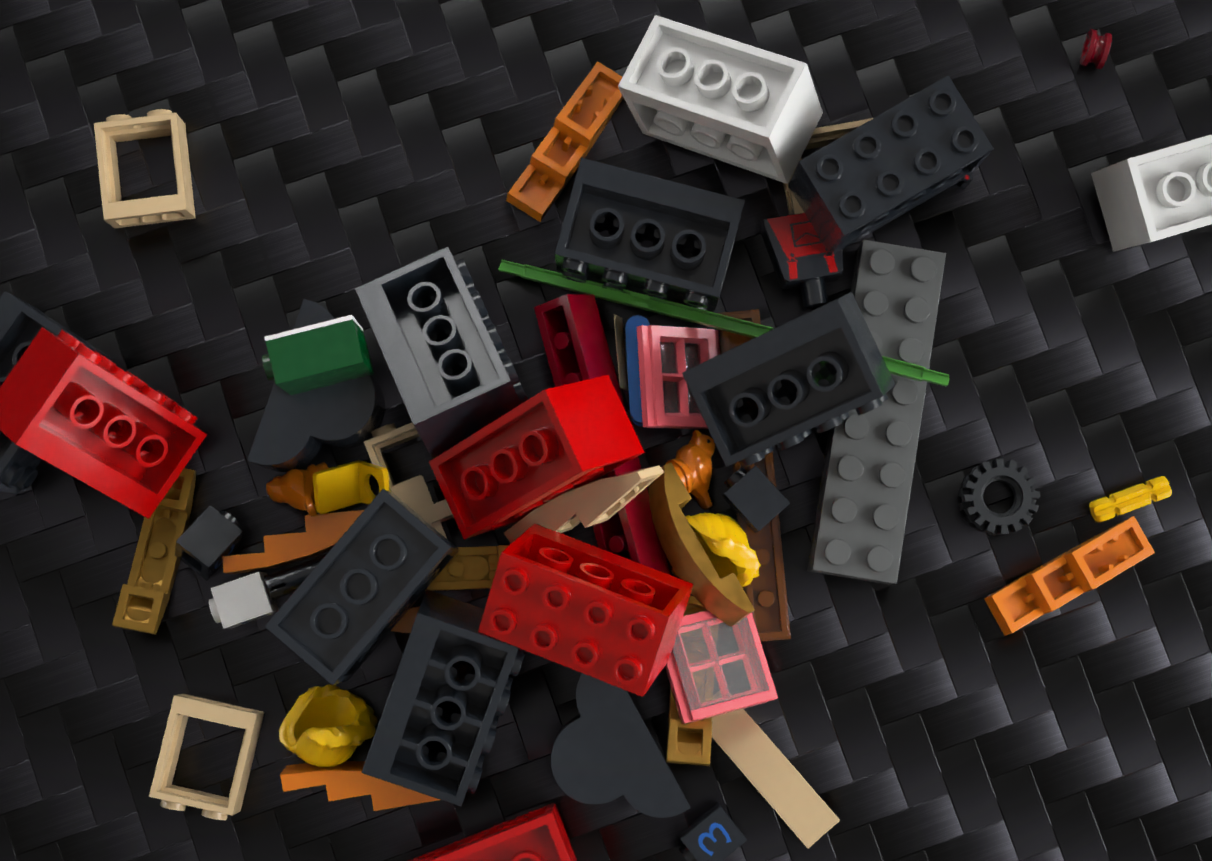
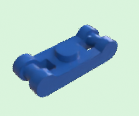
(633, 368)

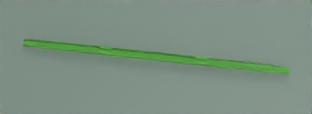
(690, 314)

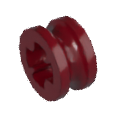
(1095, 49)

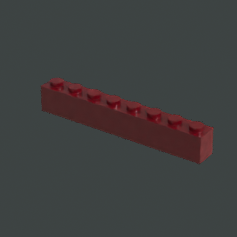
(579, 352)

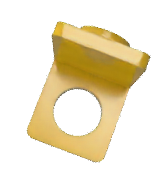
(347, 485)

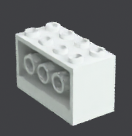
(722, 98)
(1157, 193)

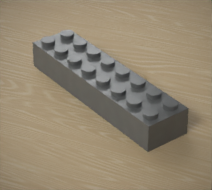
(874, 454)

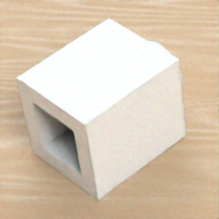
(242, 601)

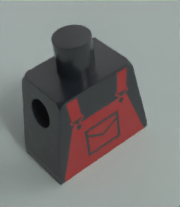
(801, 257)

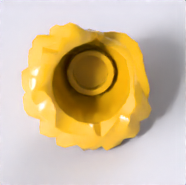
(725, 546)
(327, 725)

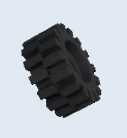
(1016, 479)

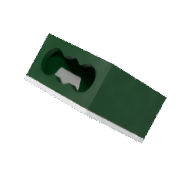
(317, 355)

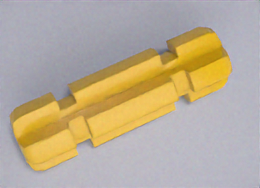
(1130, 499)

